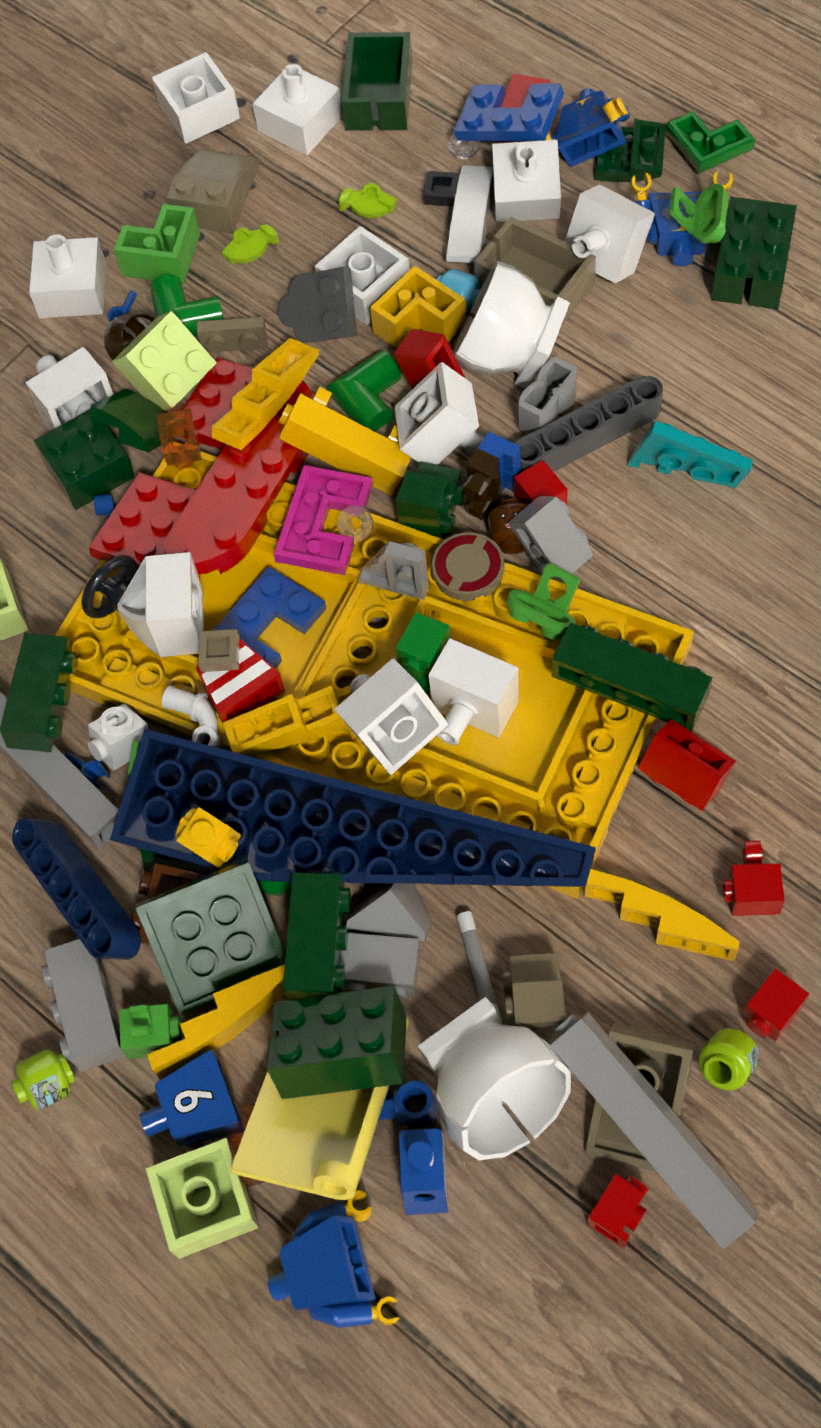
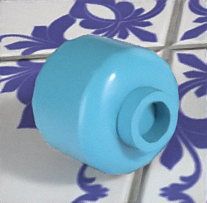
(463, 284)

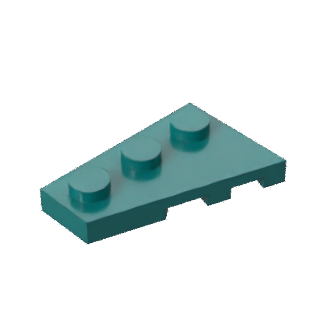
(680, 451)

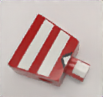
(242, 689)

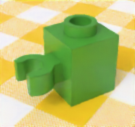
(147, 1029)

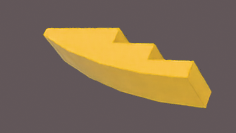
(266, 394)
(287, 722)
(676, 923)
(237, 1010)

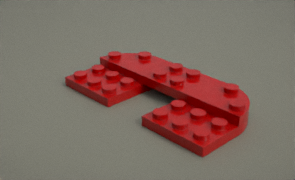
(230, 504)

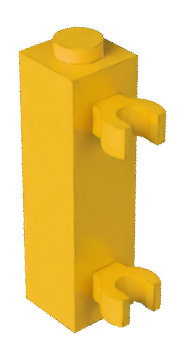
(343, 441)

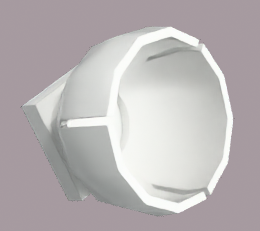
(510, 327)
(492, 1064)

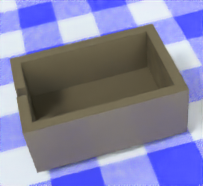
(541, 258)

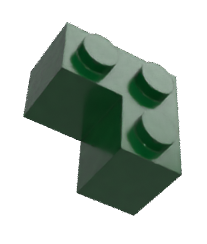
(430, 498)

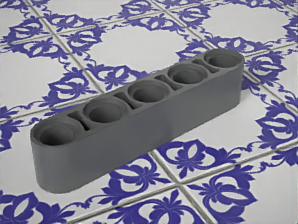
(599, 416)

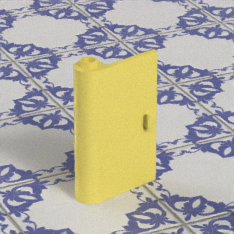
(310, 1140)

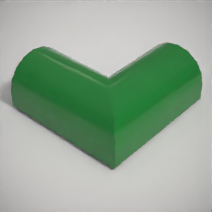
(705, 147)
(169, 296)
(359, 390)

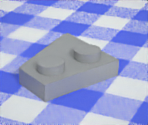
(398, 569)

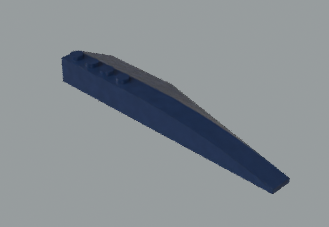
(329, 826)

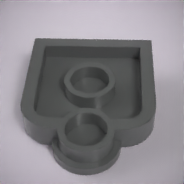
(320, 306)

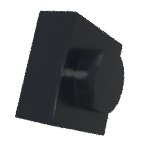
(441, 188)

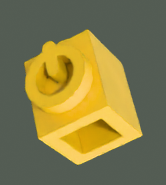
(207, 836)

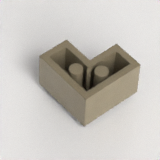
(536, 994)

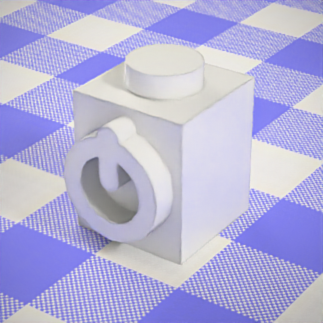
(114, 734)

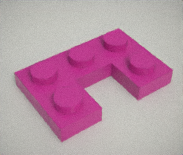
(302, 536)

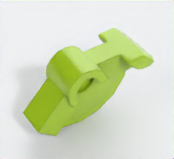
(367, 202)
(249, 245)

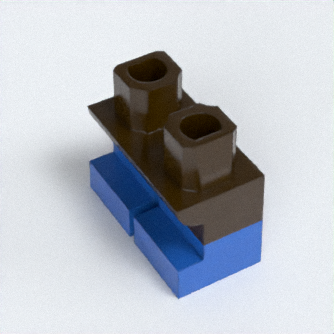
(489, 473)

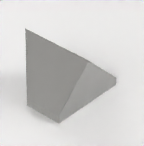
(393, 912)

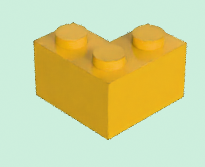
(417, 304)

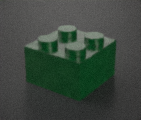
(84, 459)

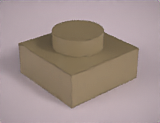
(218, 650)

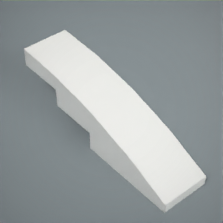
(470, 214)

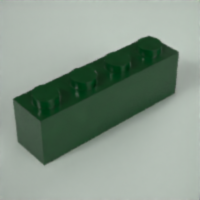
(631, 676)

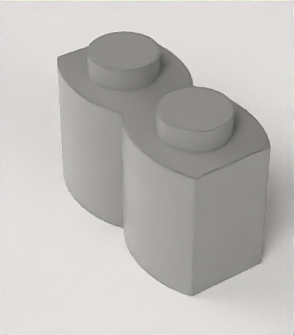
(548, 396)

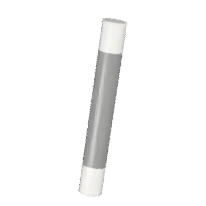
(476, 958)

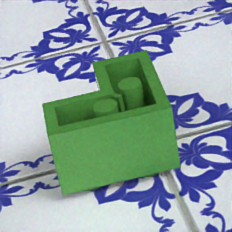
(161, 250)

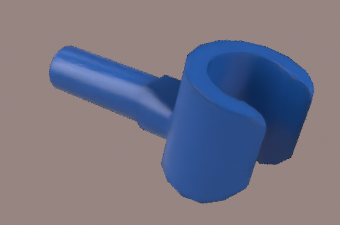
(117, 311)
(104, 505)
(91, 770)

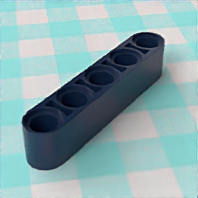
(76, 889)

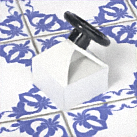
(156, 600)

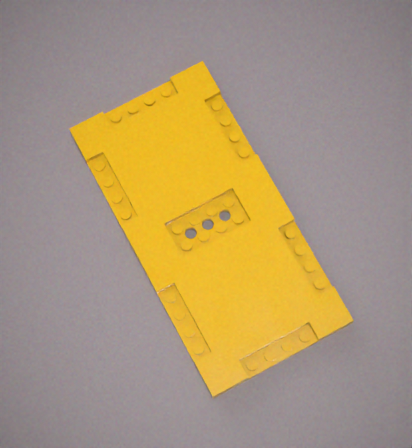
(549, 771)

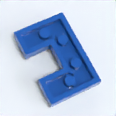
(486, 121)
(264, 601)

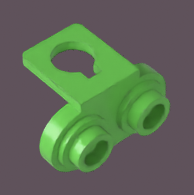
(707, 217)
(540, 609)

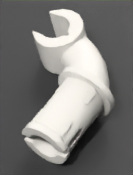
(198, 709)

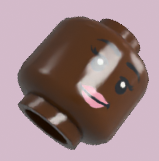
(500, 529)

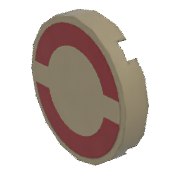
(468, 566)

